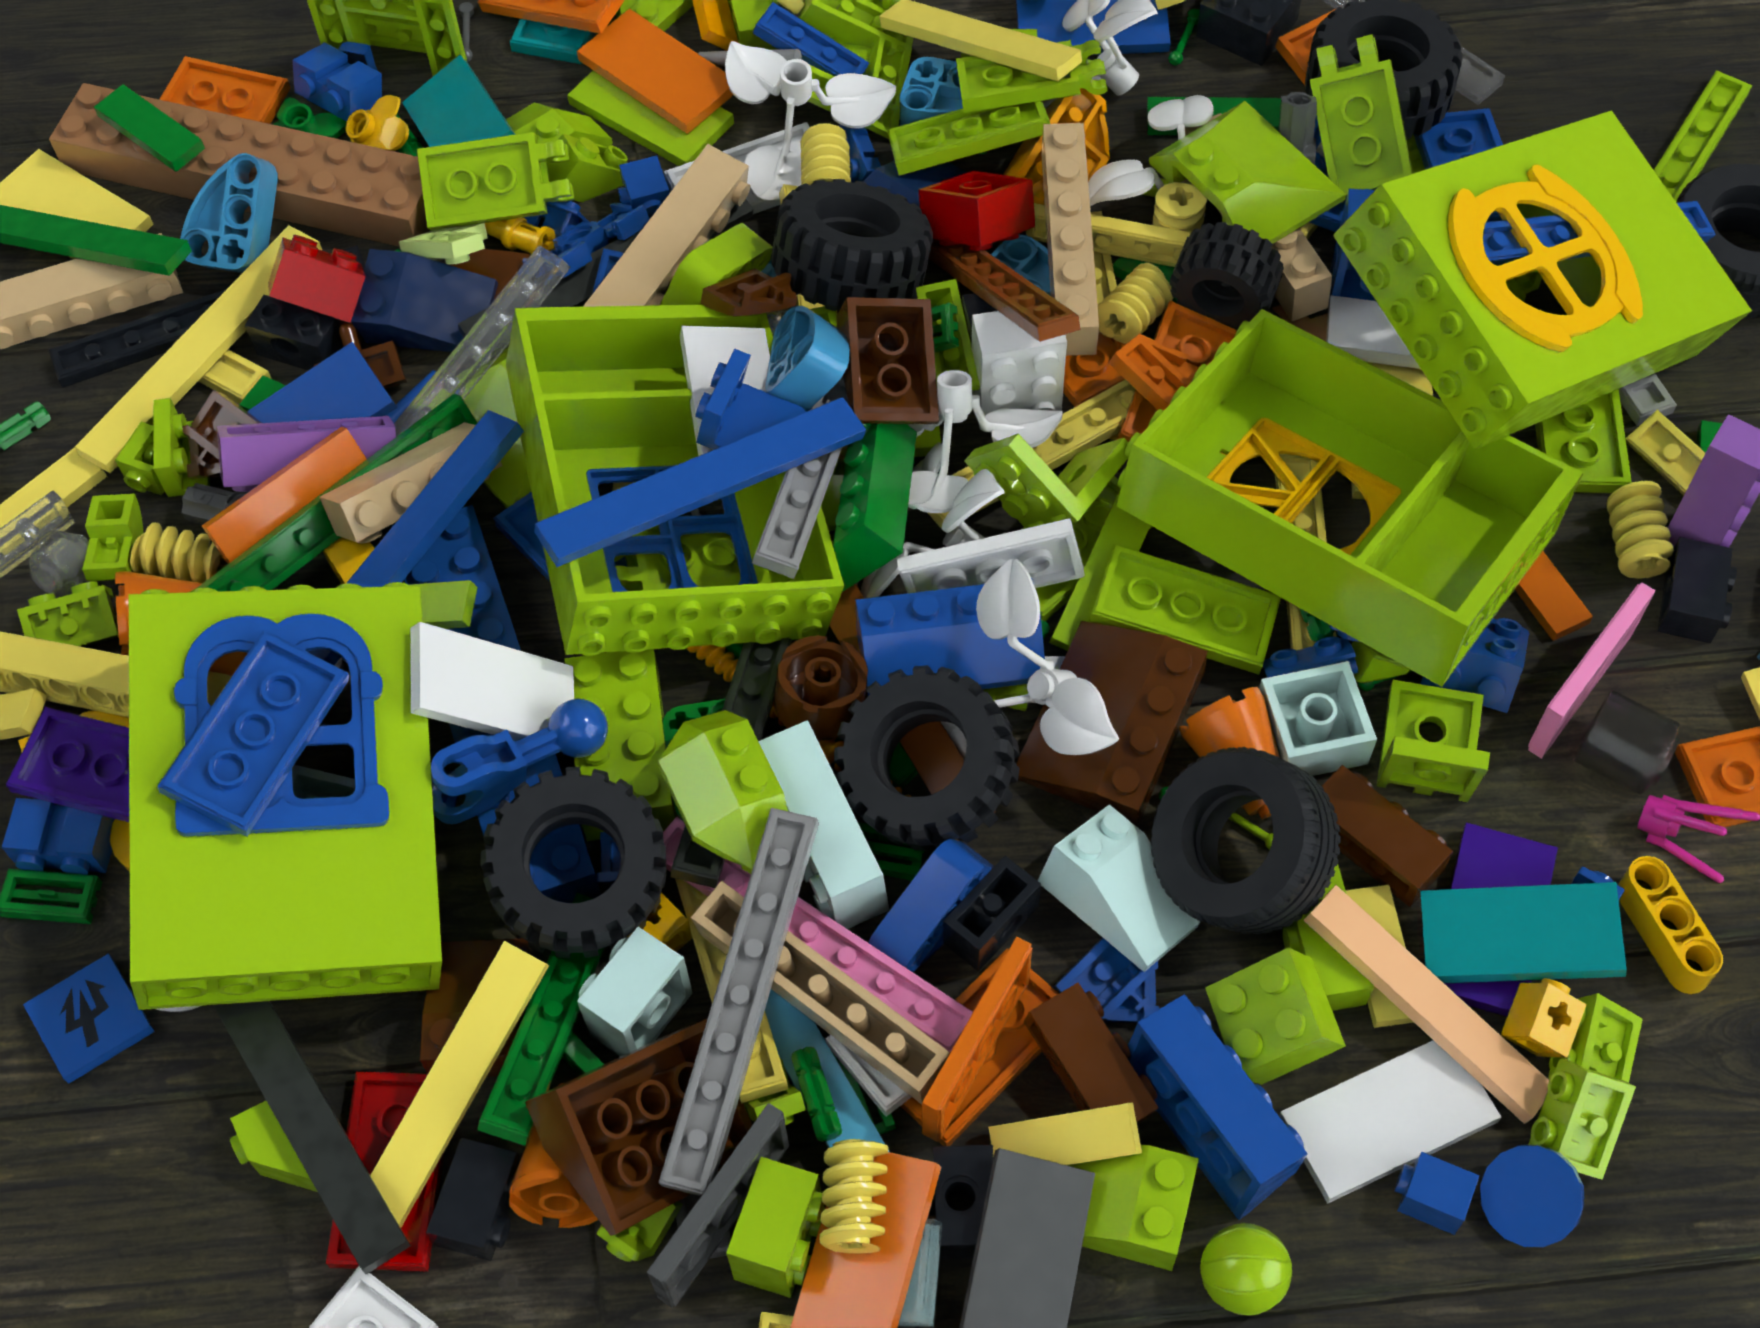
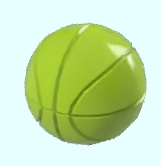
(1246, 1269)

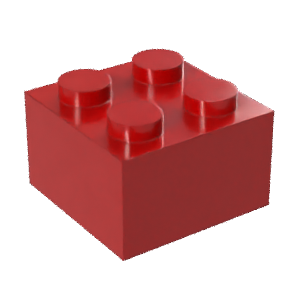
(978, 209)
(316, 278)

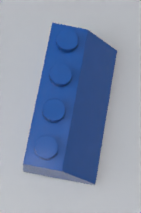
(939, 631)
(1215, 1106)

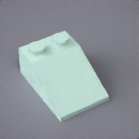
(1111, 884)

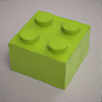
(1275, 1015)
(776, 1228)

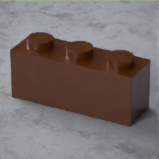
(1384, 837)
(1087, 1055)

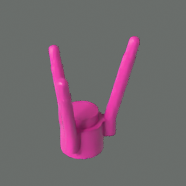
(1665, 817)

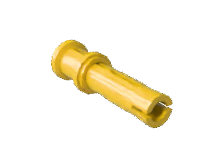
(521, 235)

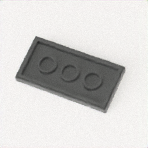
(716, 1209)
(1027, 1244)

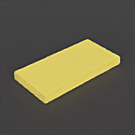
(56, 189)

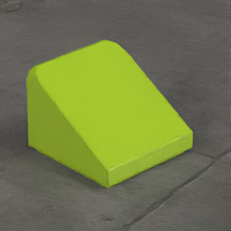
(1374, 665)

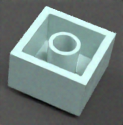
(1319, 718)
(634, 993)

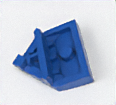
(1117, 983)

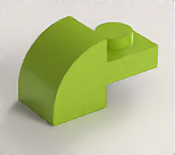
(112, 529)

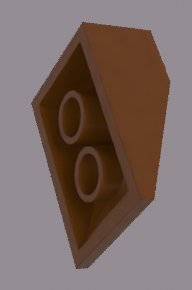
(890, 360)
(461, 973)

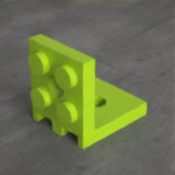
(1035, 491)
(1441, 766)

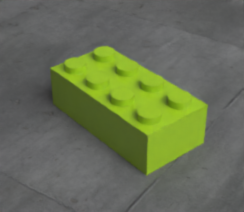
(631, 698)

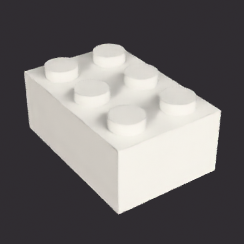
(1016, 367)

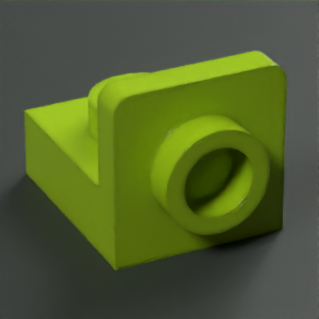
(137, 461)

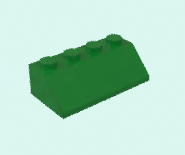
(874, 500)

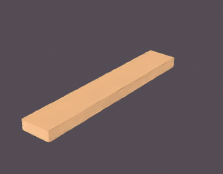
(1430, 1004)

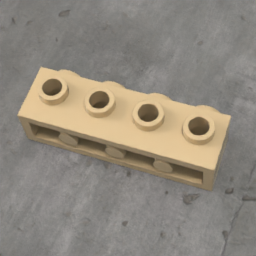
(383, 494)

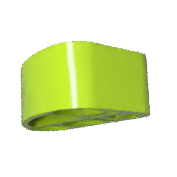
(716, 261)

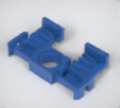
(585, 238)

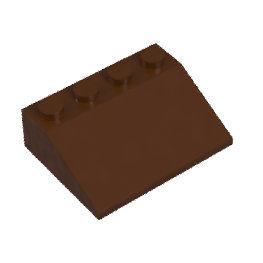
(1146, 692)
(617, 1125)

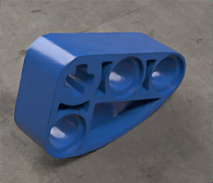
(915, 922)

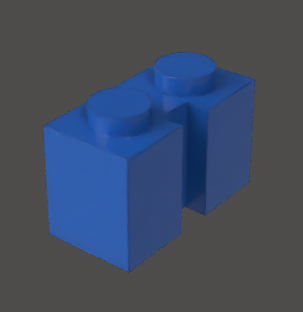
(333, 83)
(57, 838)

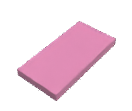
(1590, 670)

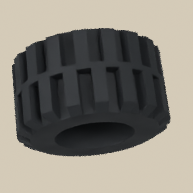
(1226, 273)

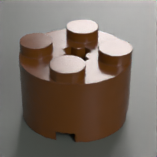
(819, 684)

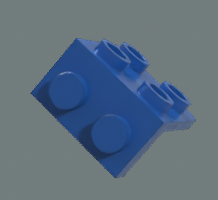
(737, 408)
(1492, 664)

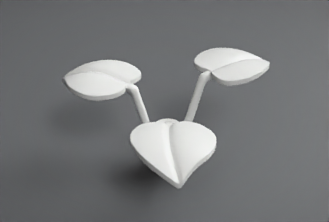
(757, 72)
(1119, 74)
(1127, 177)
(937, 492)
(973, 496)
(1076, 712)

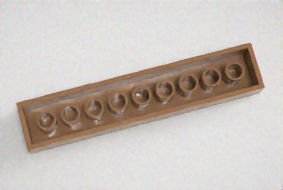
(319, 177)

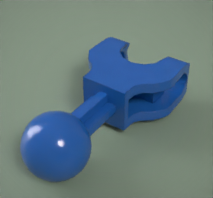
(497, 764)

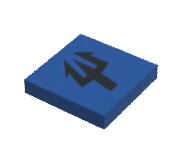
(88, 1018)

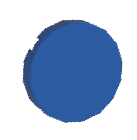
(1532, 1195)

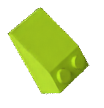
(1139, 1205)

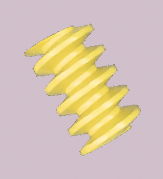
(824, 154)
(1179, 207)
(1134, 303)
(1640, 530)
(175, 556)
(851, 1196)

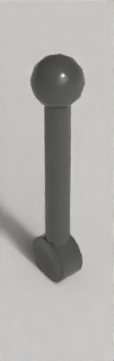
(466, 11)

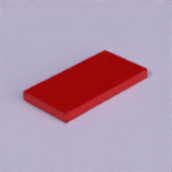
(374, 1115)

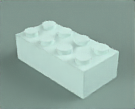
(841, 863)

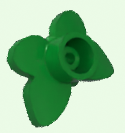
(300, 117)

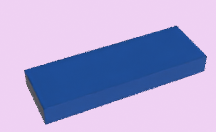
(789, 32)

